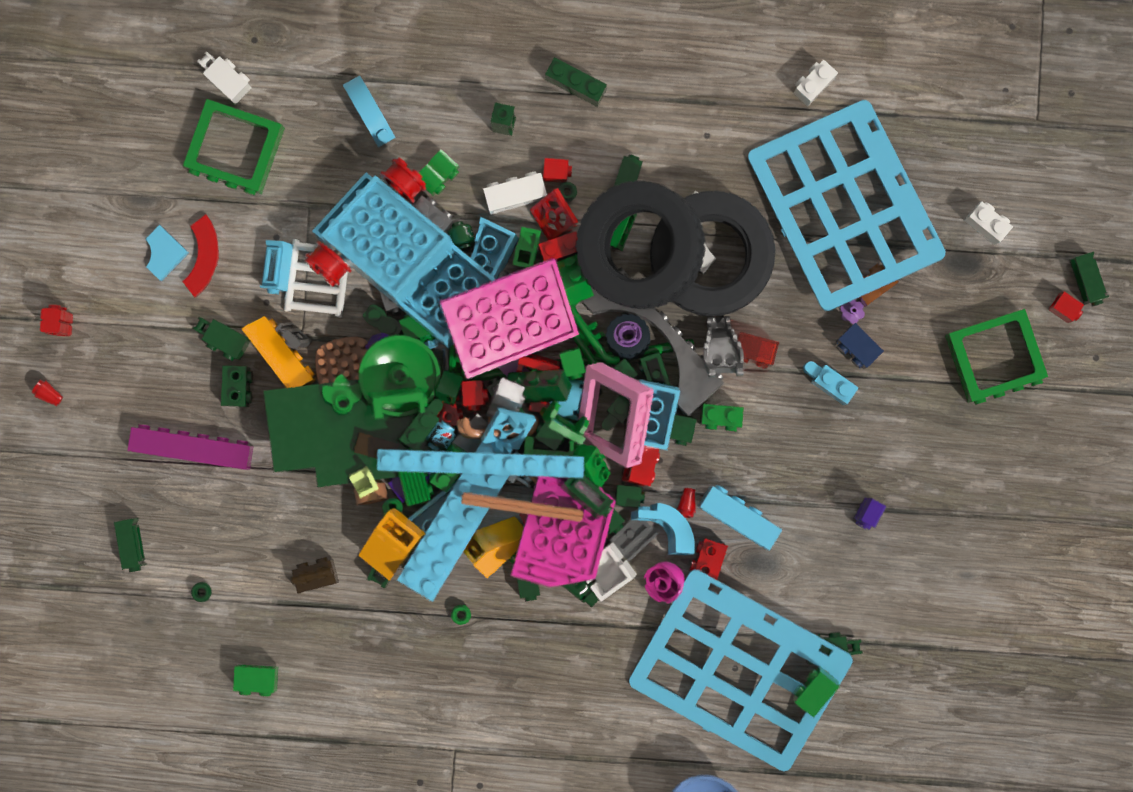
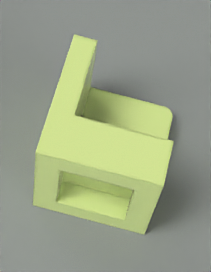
(363, 482)

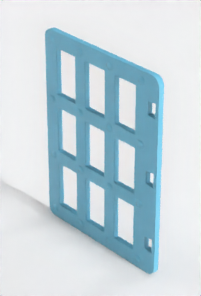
(887, 166)
(751, 614)

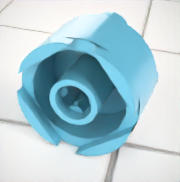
(572, 406)

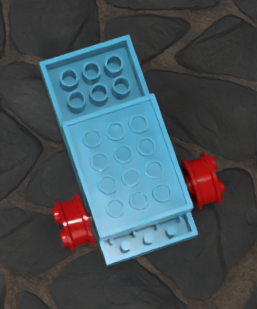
(395, 248)

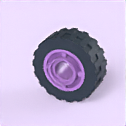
(628, 325)

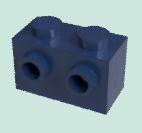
(859, 346)

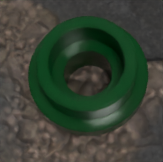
(568, 185)
(195, 592)

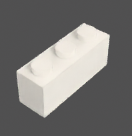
(515, 192)

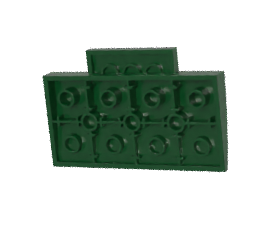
(312, 434)

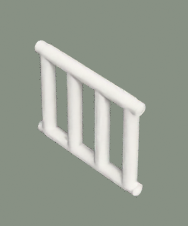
(292, 285)

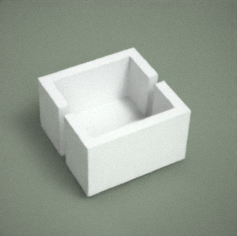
(611, 572)

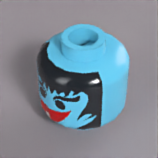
(441, 436)

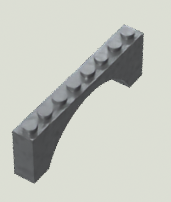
(693, 379)

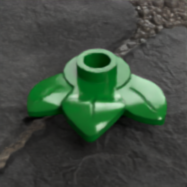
(340, 392)

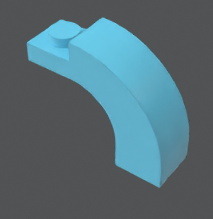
(369, 111)
(673, 522)

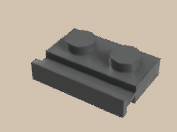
(294, 336)
(633, 538)

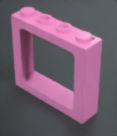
(638, 417)

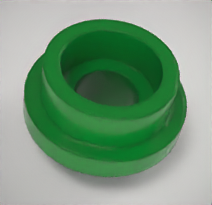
(461, 621)

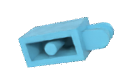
(830, 382)

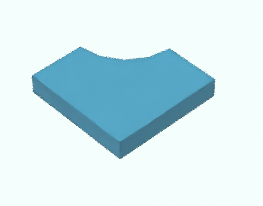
(165, 253)

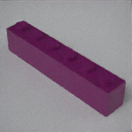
(190, 448)

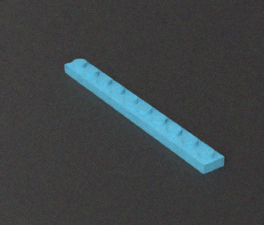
(480, 463)

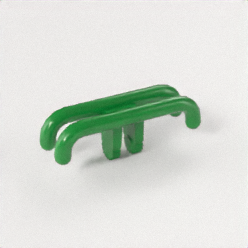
(587, 338)

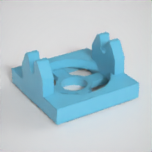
(514, 418)

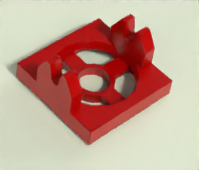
(537, 211)
(538, 362)

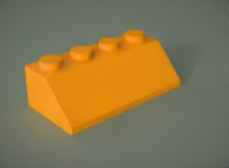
(278, 354)

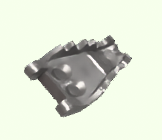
(722, 349)

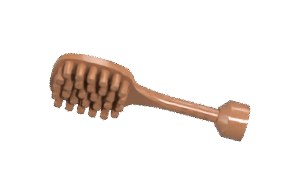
(344, 358)

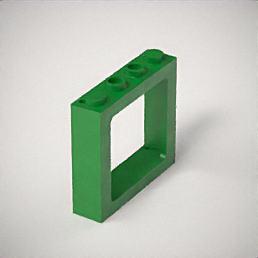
(266, 158)
(964, 369)

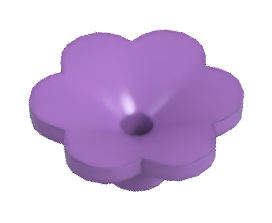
(849, 315)

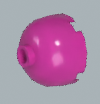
(664, 581)

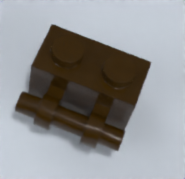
(314, 576)

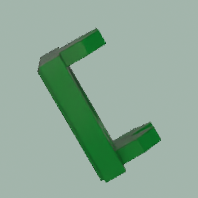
(563, 425)

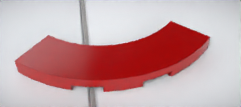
(207, 256)

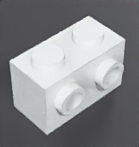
(819, 78)
(988, 222)

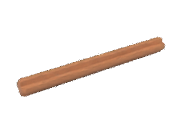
(522, 506)

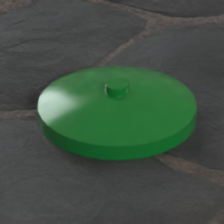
(399, 364)

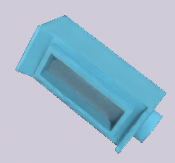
(277, 266)

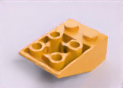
(391, 543)
(494, 545)

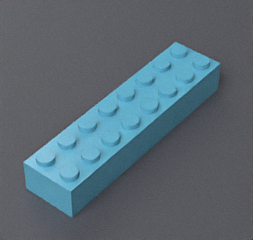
(450, 532)

